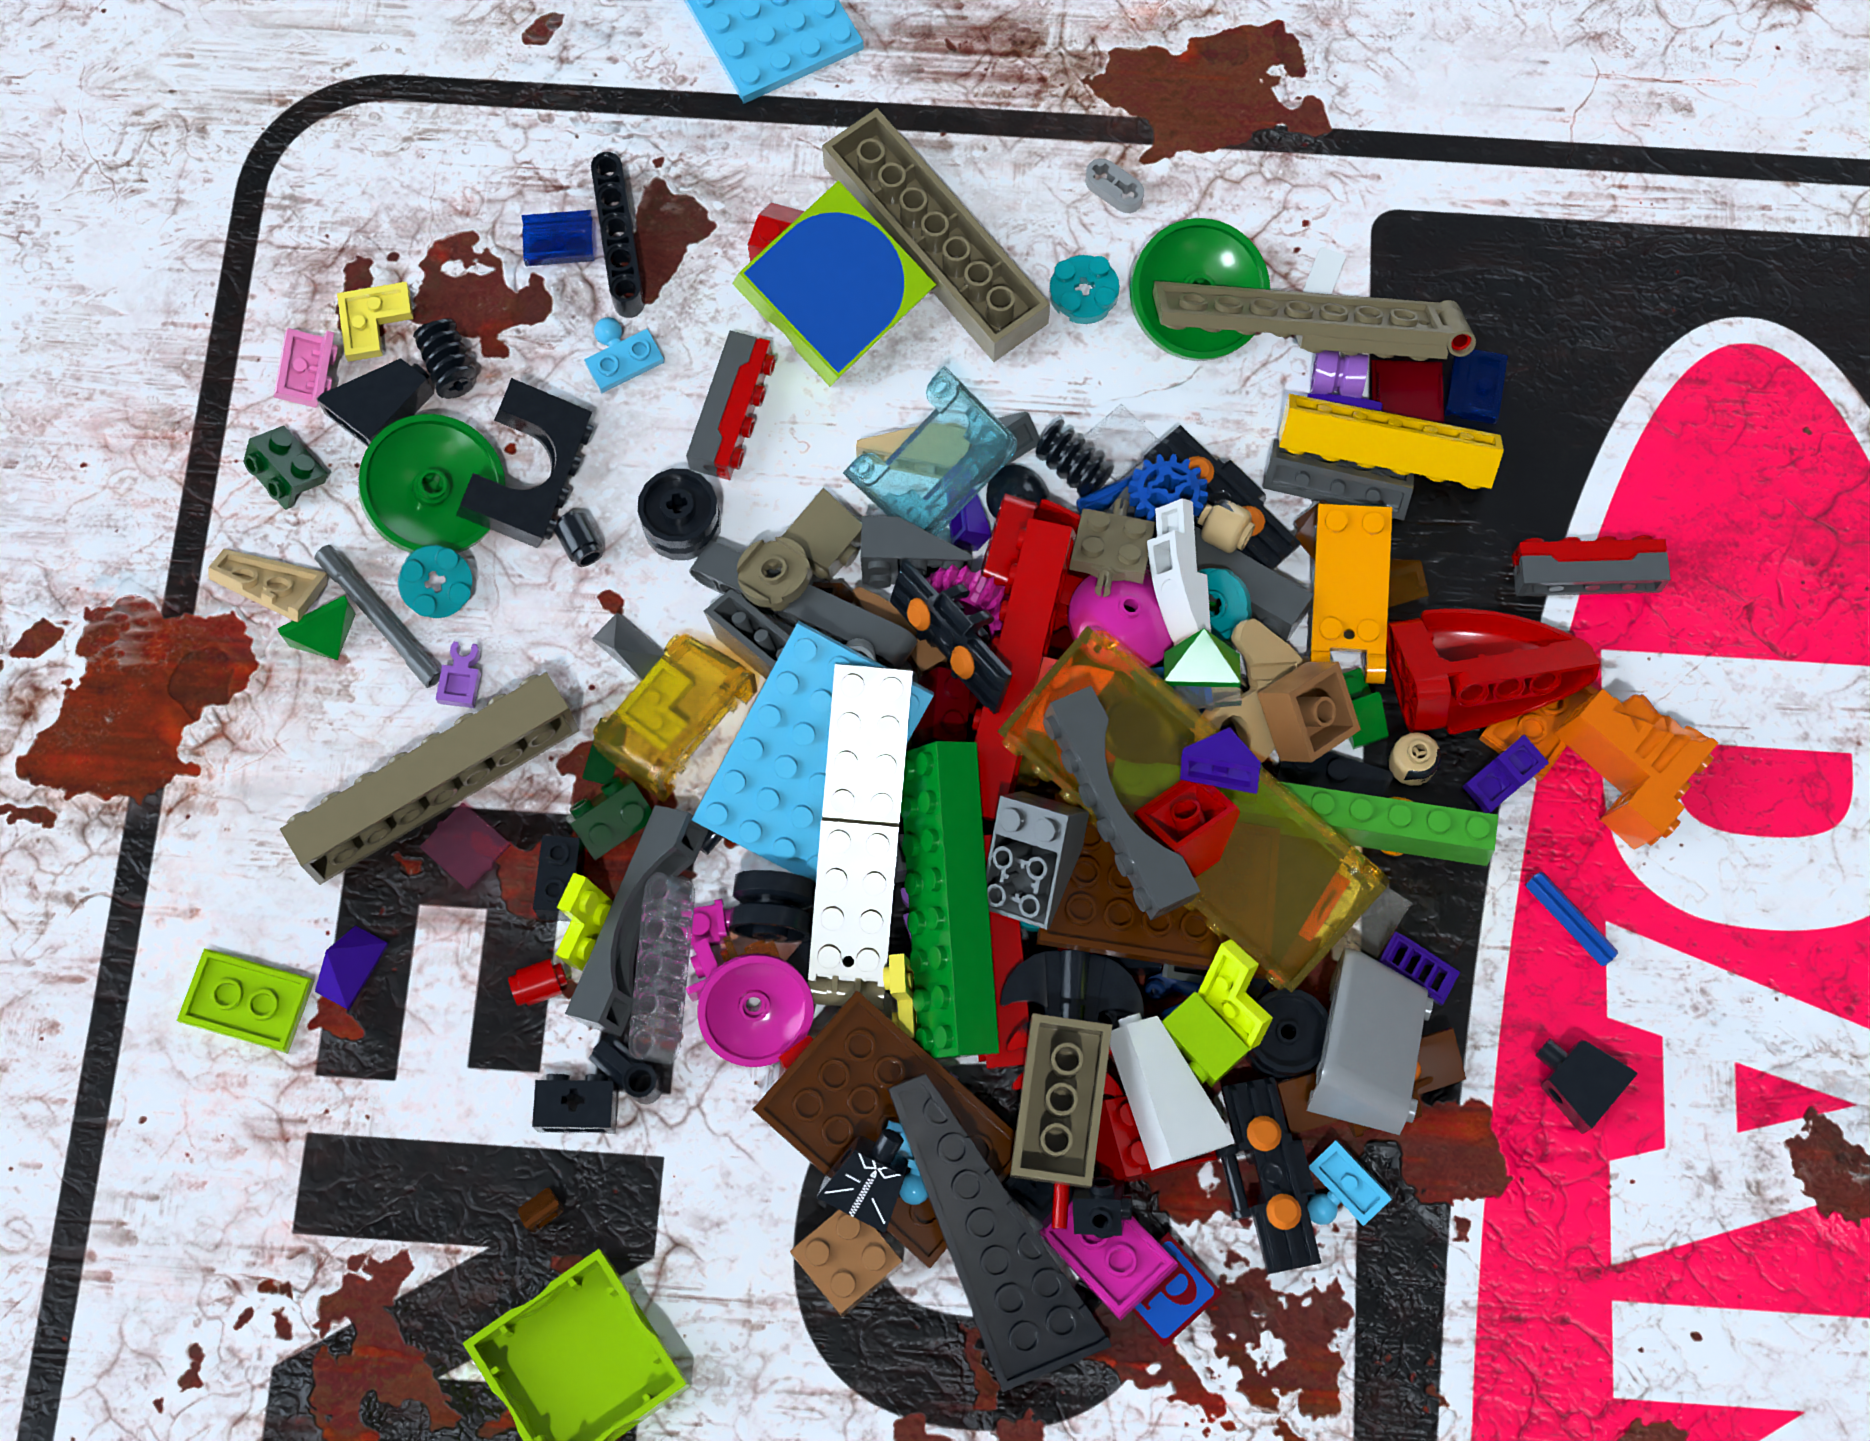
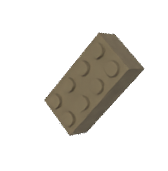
(1061, 1101)

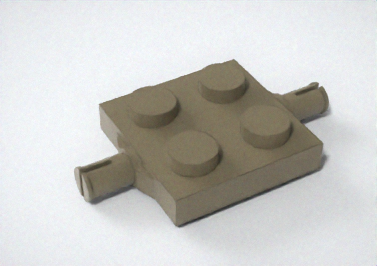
(1111, 546)

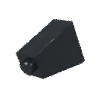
(377, 399)

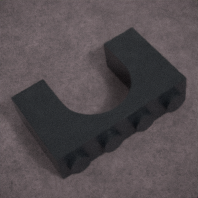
(560, 429)

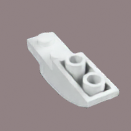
(1173, 567)

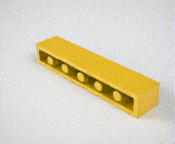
(1390, 442)

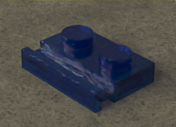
(558, 238)
(1477, 386)

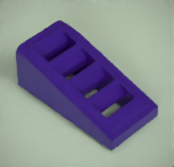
(970, 527)
(1412, 949)

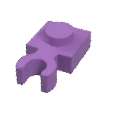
(459, 682)

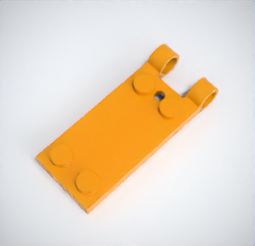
(1352, 584)

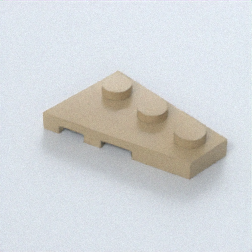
(271, 583)

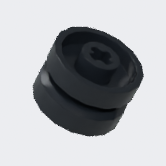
(679, 513)
(772, 906)
(1306, 1027)

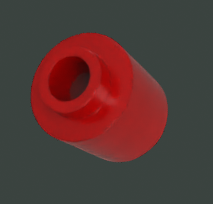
(537, 982)

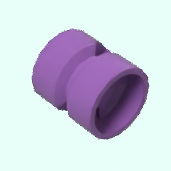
(1339, 374)

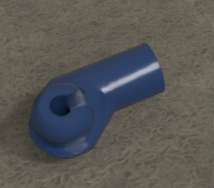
(1159, 987)

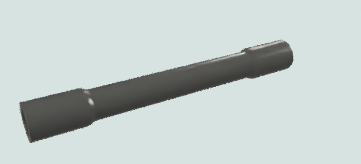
(414, 657)

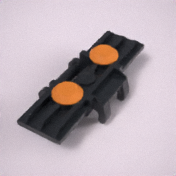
(1270, 539)
(956, 635)
(1283, 1174)

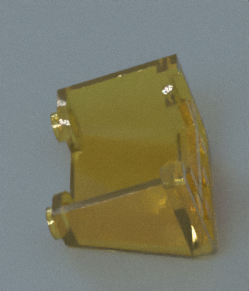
(673, 712)

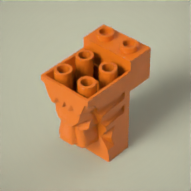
(1641, 757)

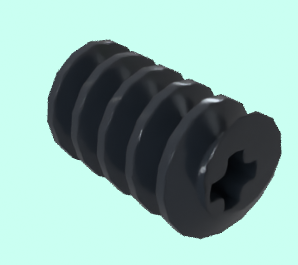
(445, 358)
(1071, 460)

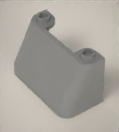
(1370, 1045)

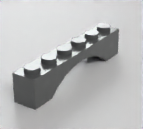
(1156, 873)
(606, 985)

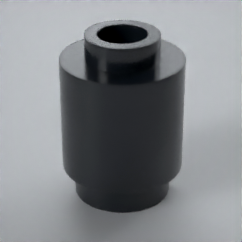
(578, 538)

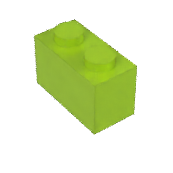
(1204, 1040)

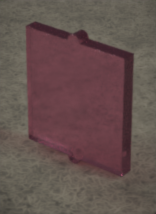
(465, 846)

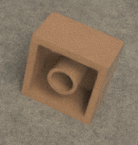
(1309, 711)
(846, 1260)

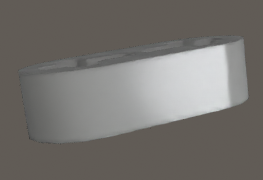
(1114, 186)

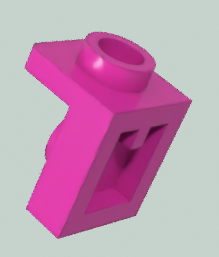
(710, 923)
(704, 965)

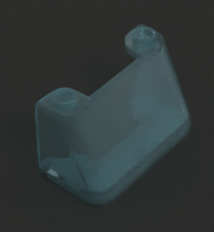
(940, 461)

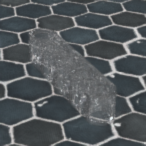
(662, 969)

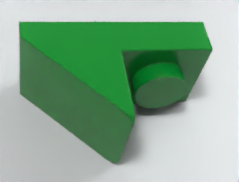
(1368, 710)

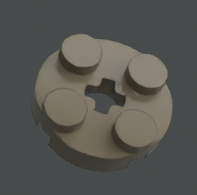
(785, 587)

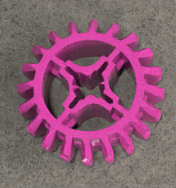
(982, 596)

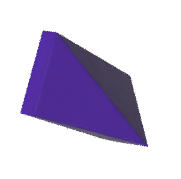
(1221, 762)
(349, 966)

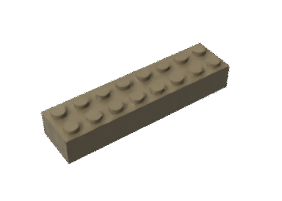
(938, 233)
(429, 778)

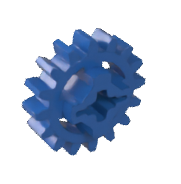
(1171, 483)

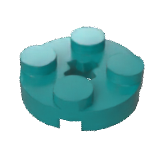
(1084, 270)
(416, 571)
(1234, 600)

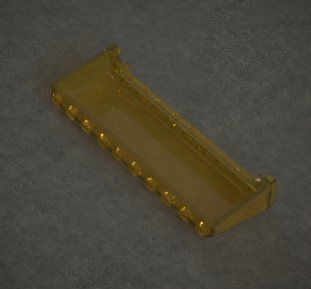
(1285, 875)

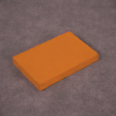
(1538, 728)

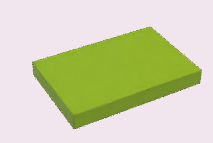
(245, 1001)

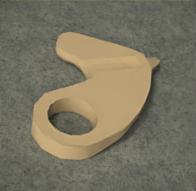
(1266, 661)

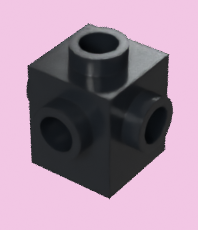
(1101, 1208)

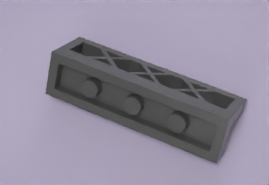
(1337, 481)

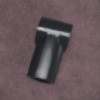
(618, 1064)

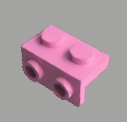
(305, 367)

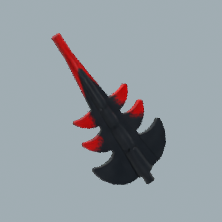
(1071, 987)

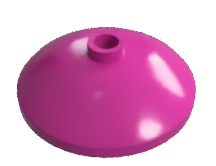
(1139, 631)
(761, 1032)

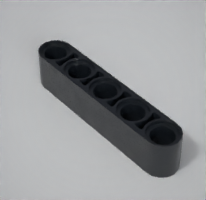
(620, 248)

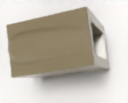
(827, 535)

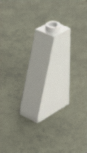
(1164, 1094)

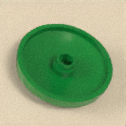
(1201, 254)
(417, 480)

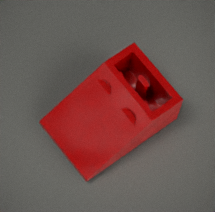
(1120, 1148)

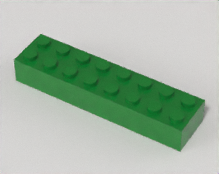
(948, 901)

